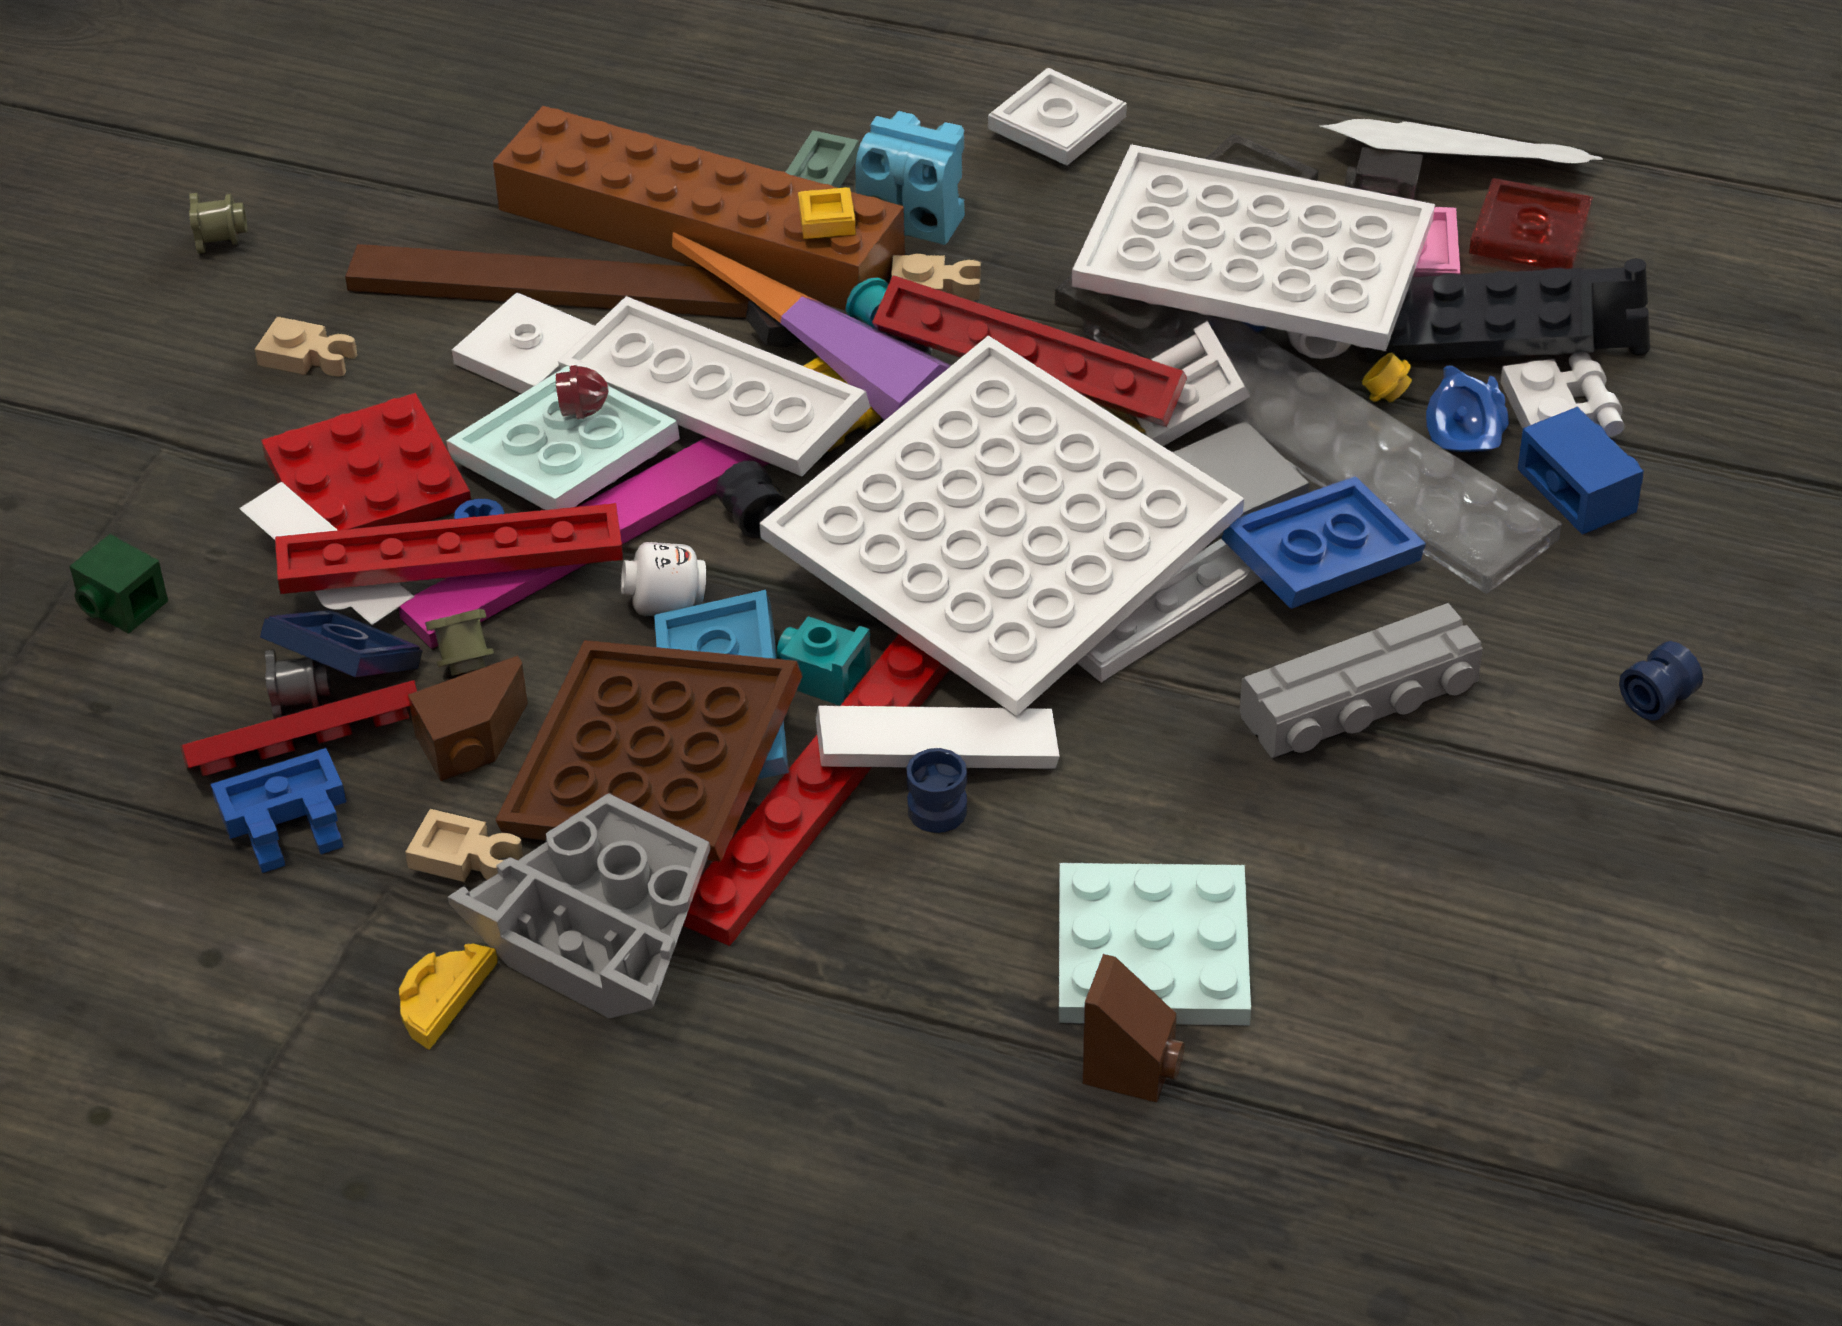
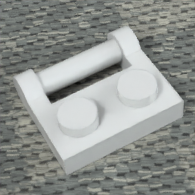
(1209, 388)

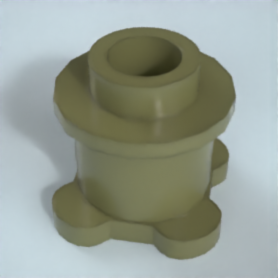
(216, 220)
(461, 641)

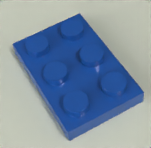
(1323, 542)

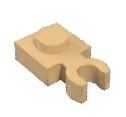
(957, 279)
(300, 345)
(456, 844)

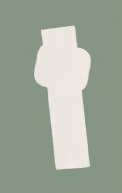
(285, 513)

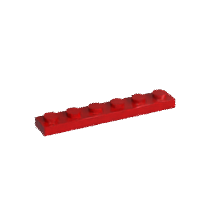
(1088, 367)
(448, 548)

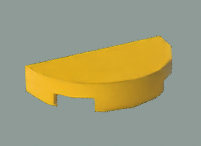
(440, 988)

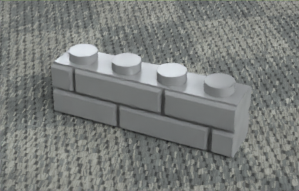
(1360, 681)

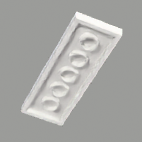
(720, 385)

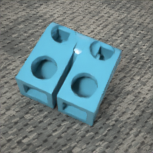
(914, 170)

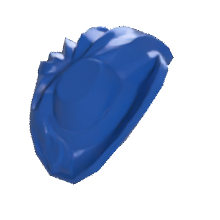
(1466, 413)

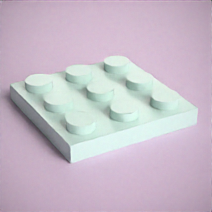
(556, 456)
(1168, 925)

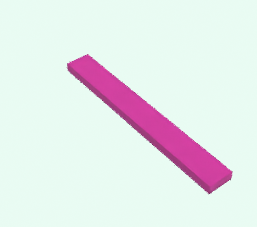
(641, 505)

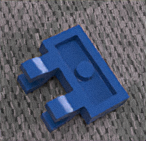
(280, 793)

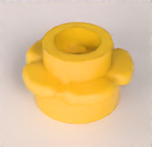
(1387, 378)

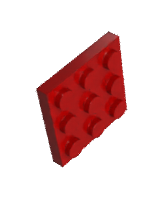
(370, 466)

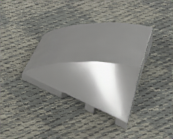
(593, 905)

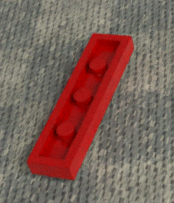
(276, 735)

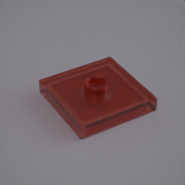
(1531, 225)

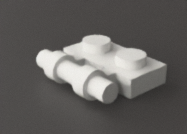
(1542, 391)

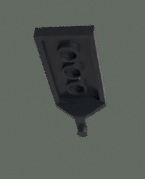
(1522, 314)

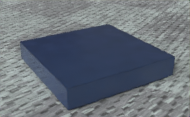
(341, 643)

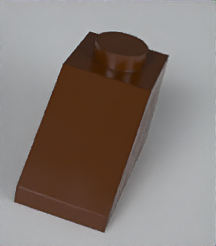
(469, 716)
(1128, 1034)

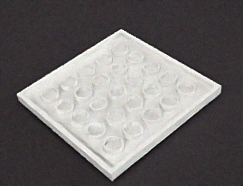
(1002, 523)

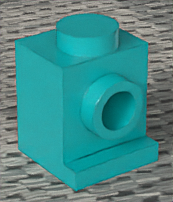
(828, 658)

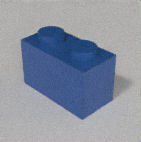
(1580, 470)

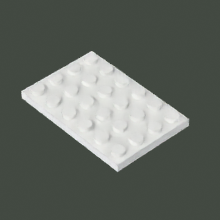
(1255, 247)

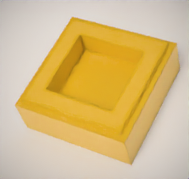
(826, 213)

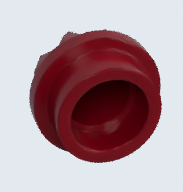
(580, 391)

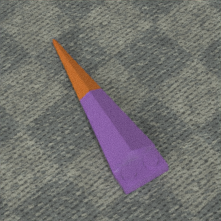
(859, 353)

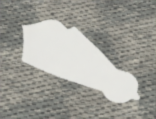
(1432, 139)

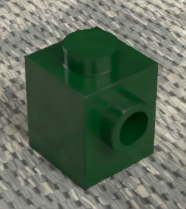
(118, 584)

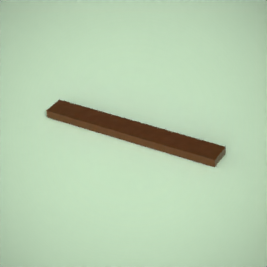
(542, 279)

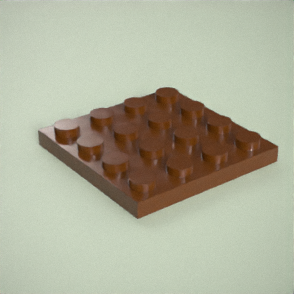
(657, 731)

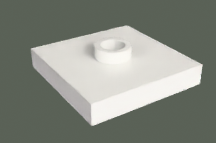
(1057, 116)
(520, 343)

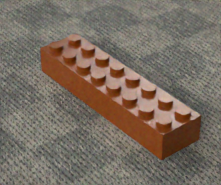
(645, 188)

